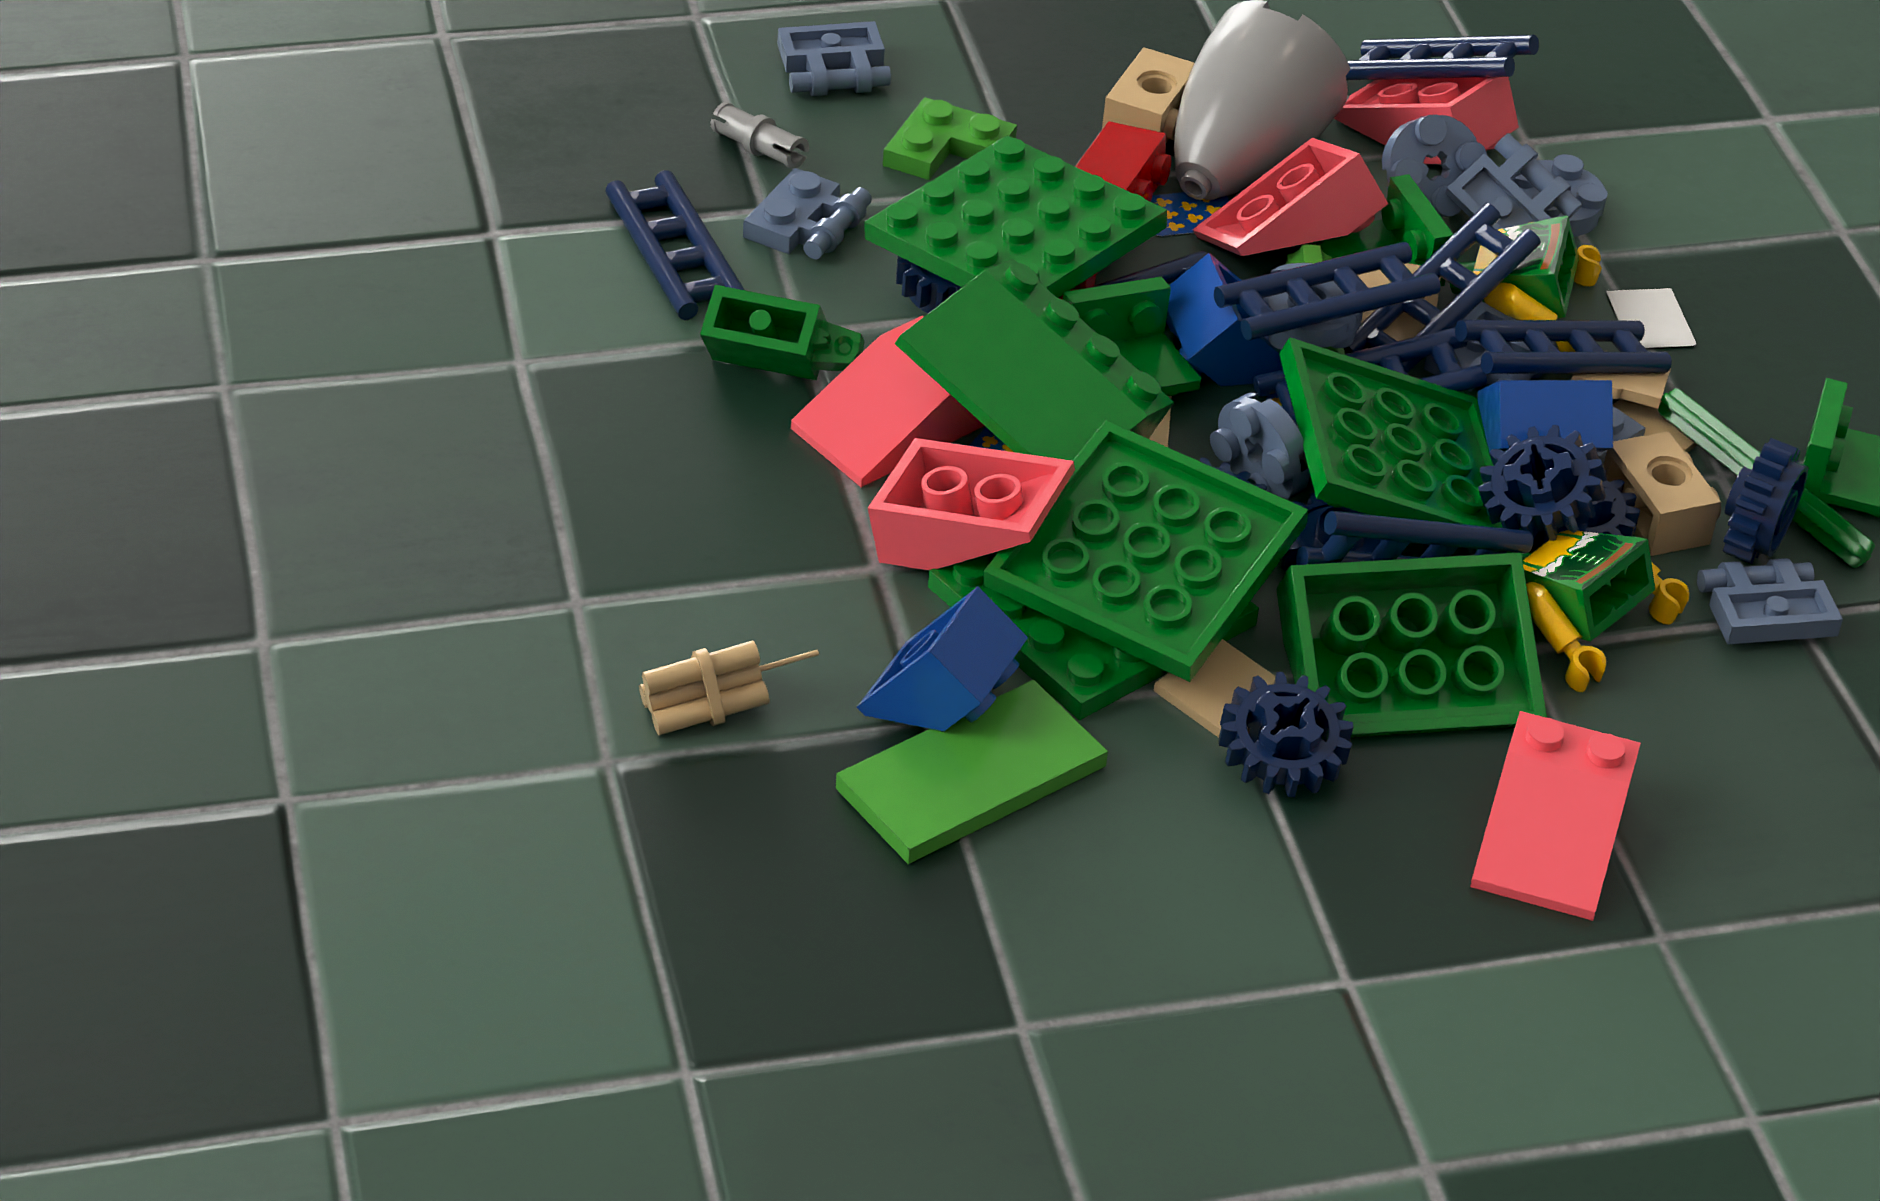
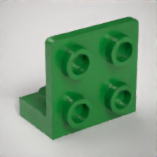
(1405, 219)
(1135, 320)
(1840, 459)

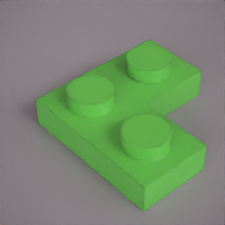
(941, 130)

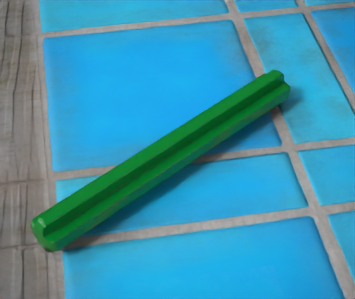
(1735, 453)

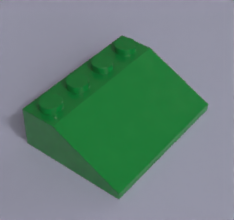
(1031, 365)
(1415, 641)

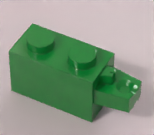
(776, 334)

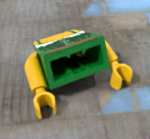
(1545, 279)
(1588, 584)

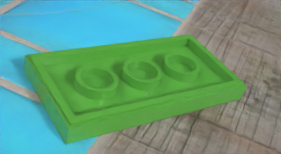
(971, 773)

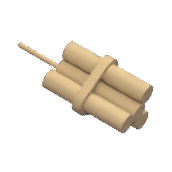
(708, 686)

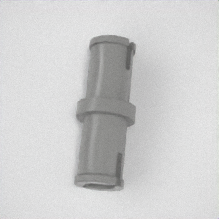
(759, 135)

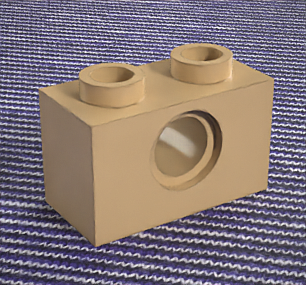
(1149, 93)
(1671, 493)

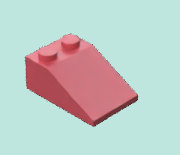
(1478, 103)
(1301, 200)
(877, 411)
(962, 503)
(1555, 815)

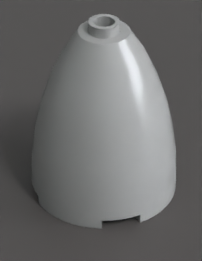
(1255, 98)

